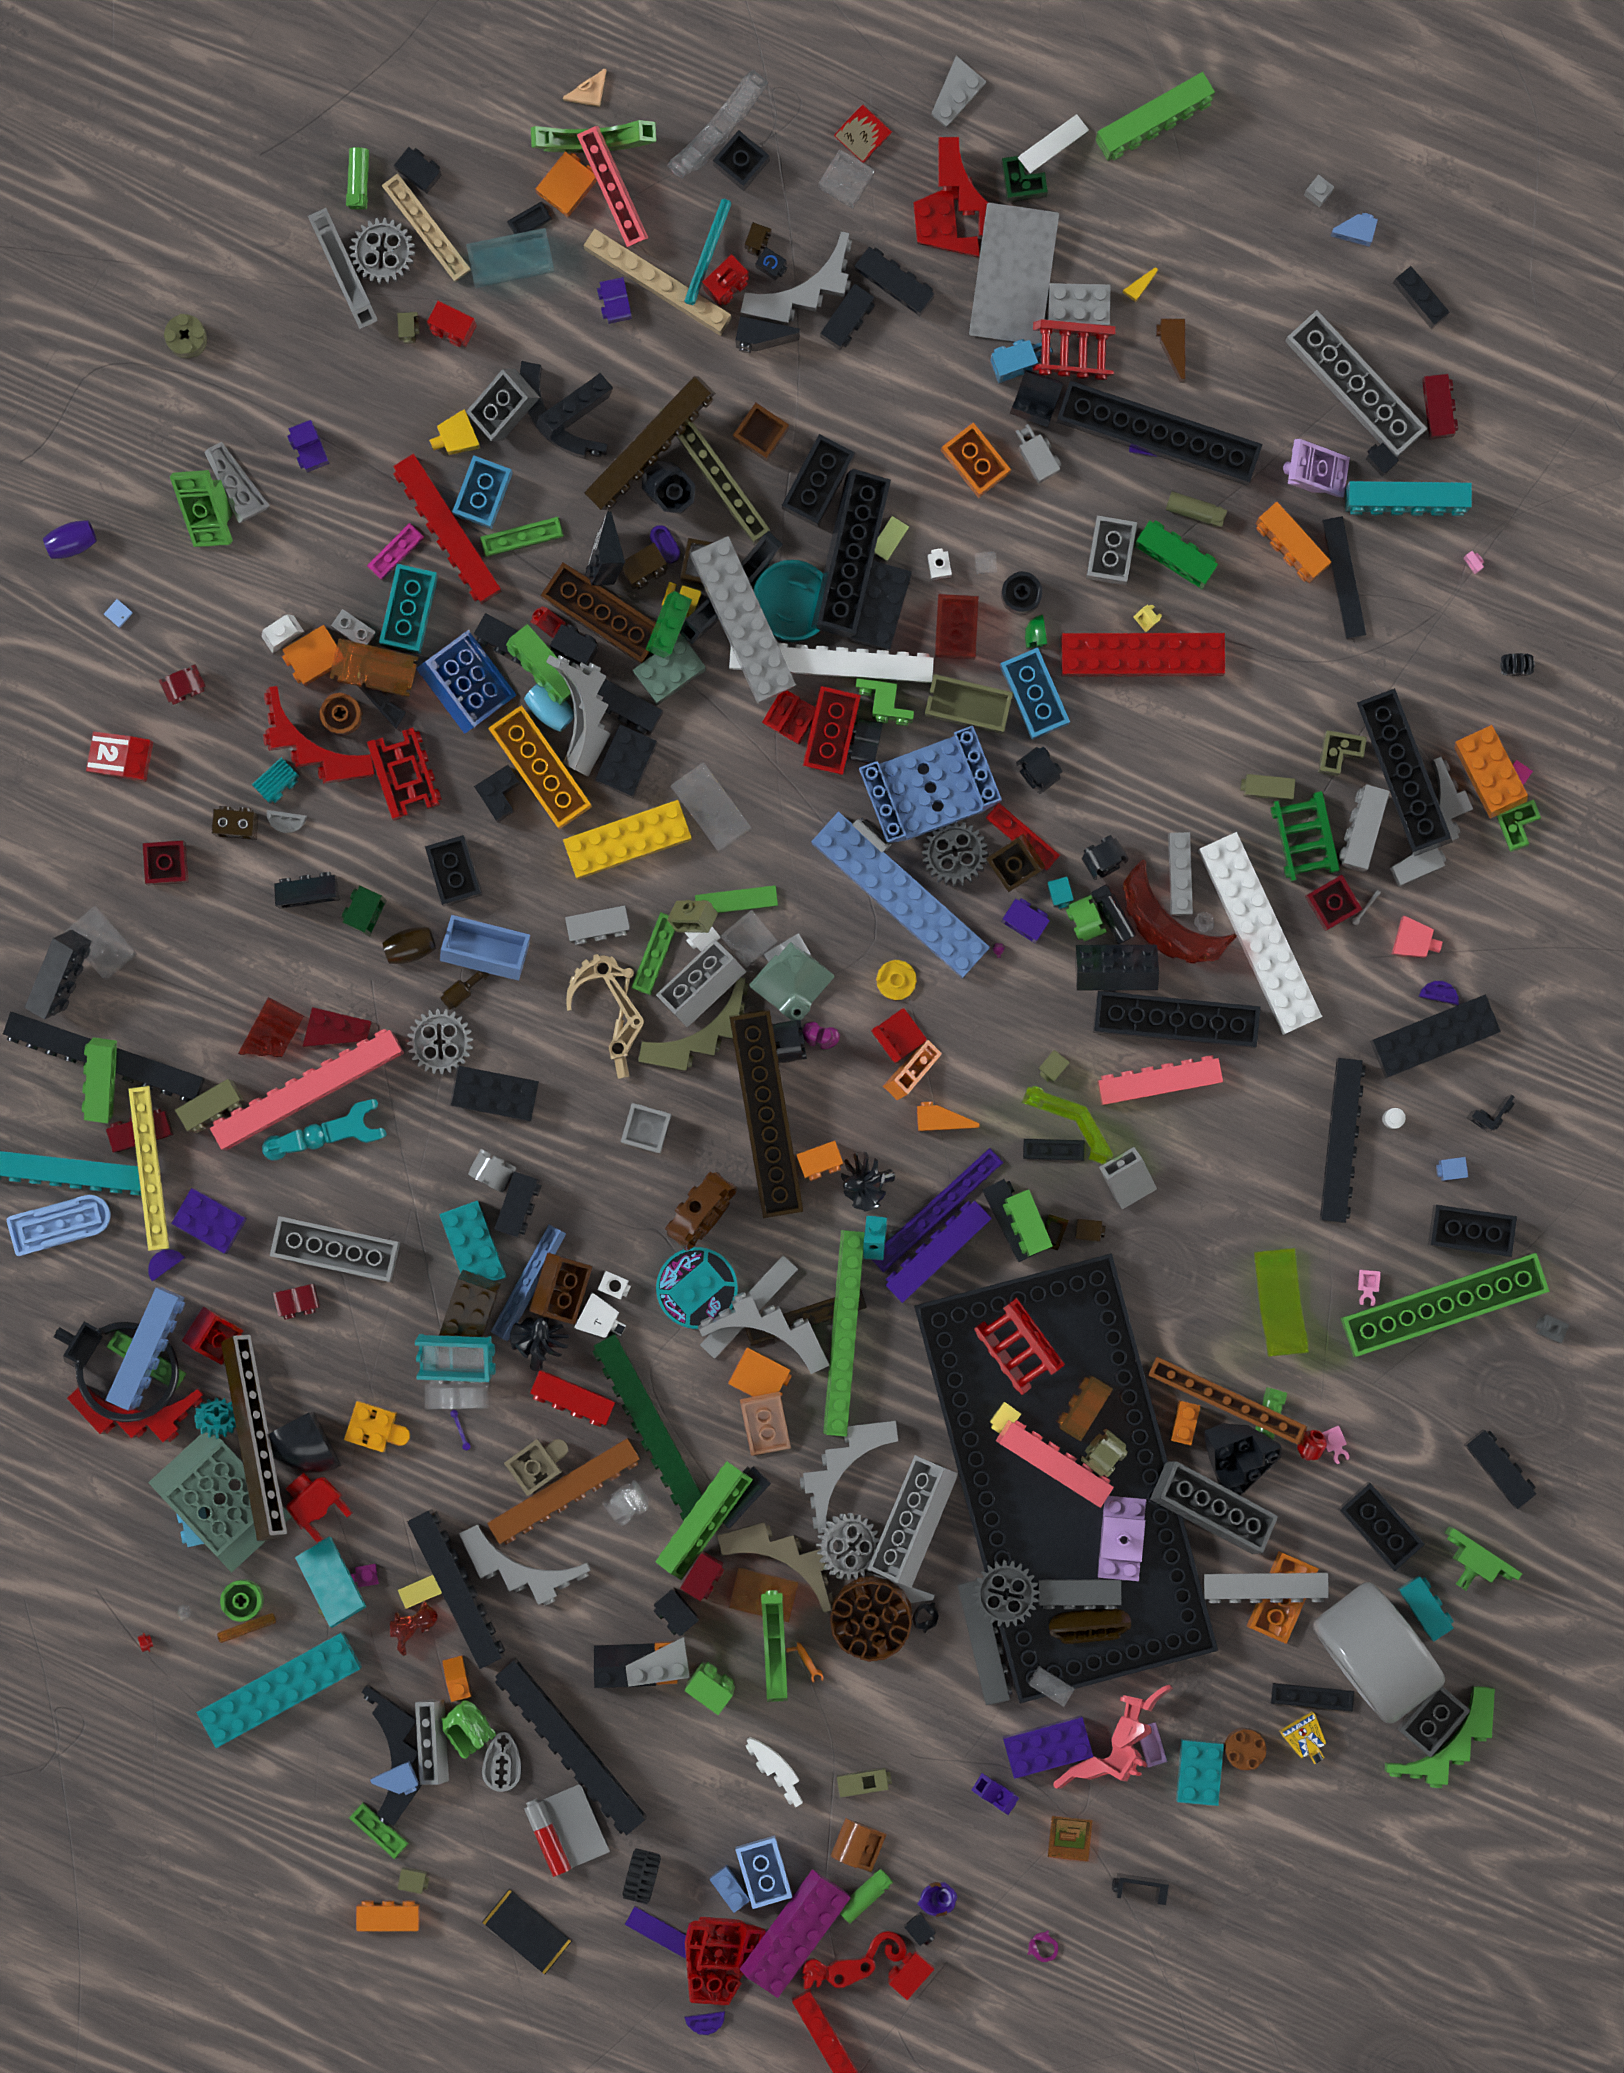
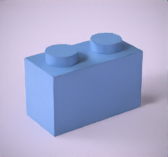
(730, 1888)

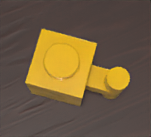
(691, 593)

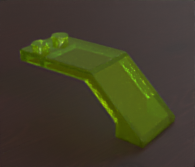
(1037, 1098)
(1280, 1302)

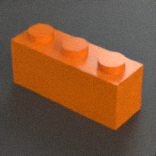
(388, 1916)

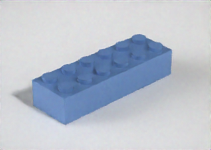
(145, 1349)

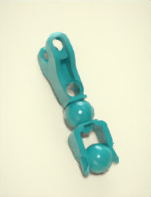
(315, 1135)

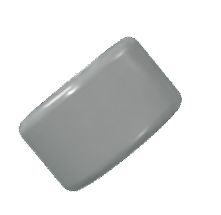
(1379, 1652)

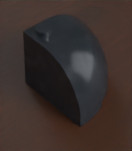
(303, 1446)

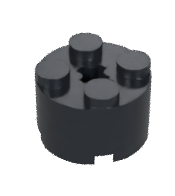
(1031, 587)
(1039, 769)
(1104, 858)
(789, 1041)

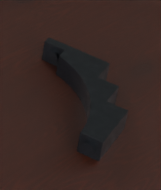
(396, 1725)

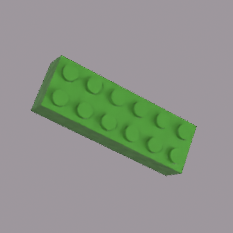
(1155, 116)
(710, 1687)

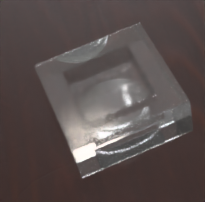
(985, 563)

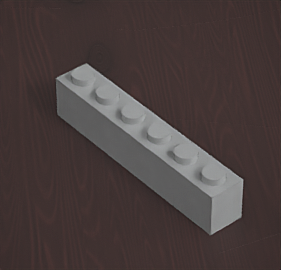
(1265, 1586)

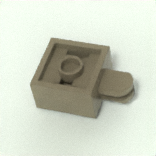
(537, 1464)

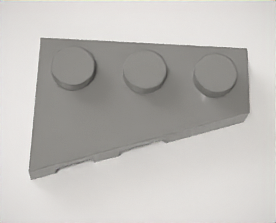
(958, 90)
(660, 1666)

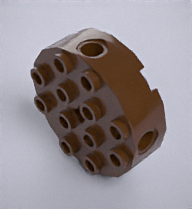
(701, 1210)
(861, 1635)

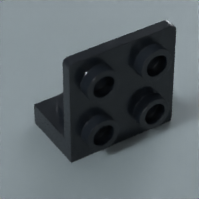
(1036, 398)
(1482, 1119)

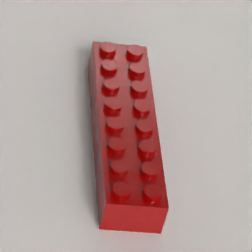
(1142, 654)

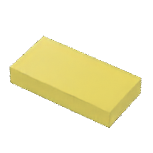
(419, 1591)

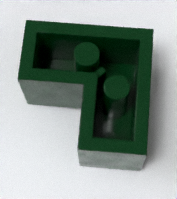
(1021, 186)

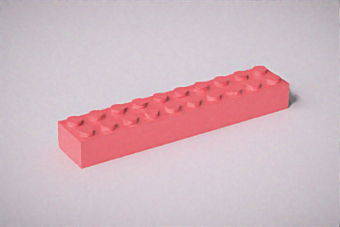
(306, 1090)

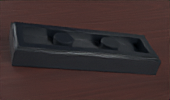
(1053, 1149)

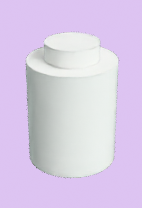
(1393, 1118)

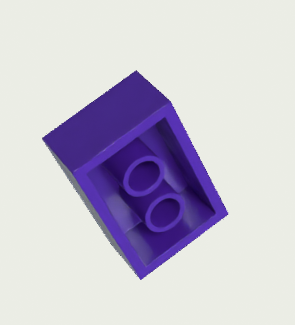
(209, 1221)

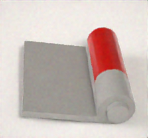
(566, 1829)

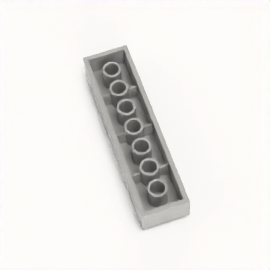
(1355, 384)
(742, 619)

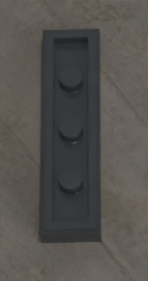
(1312, 1697)

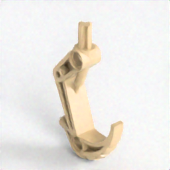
(623, 1035)

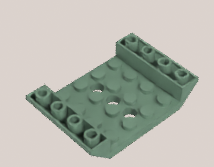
(192, 1483)

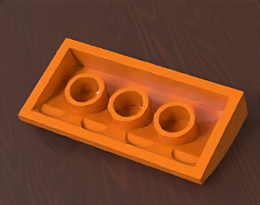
(1280, 1618)

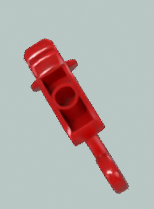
(850, 1968)

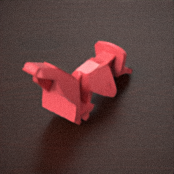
(1124, 1756)

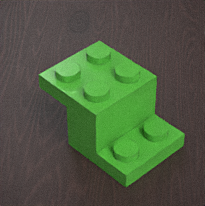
(884, 702)

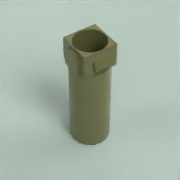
(1196, 509)

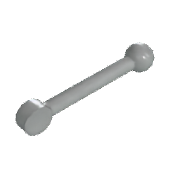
(1355, 920)

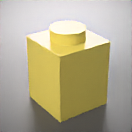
(1002, 1416)

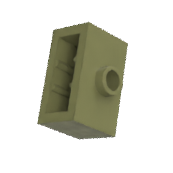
(692, 916)

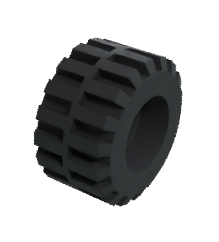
(641, 1876)

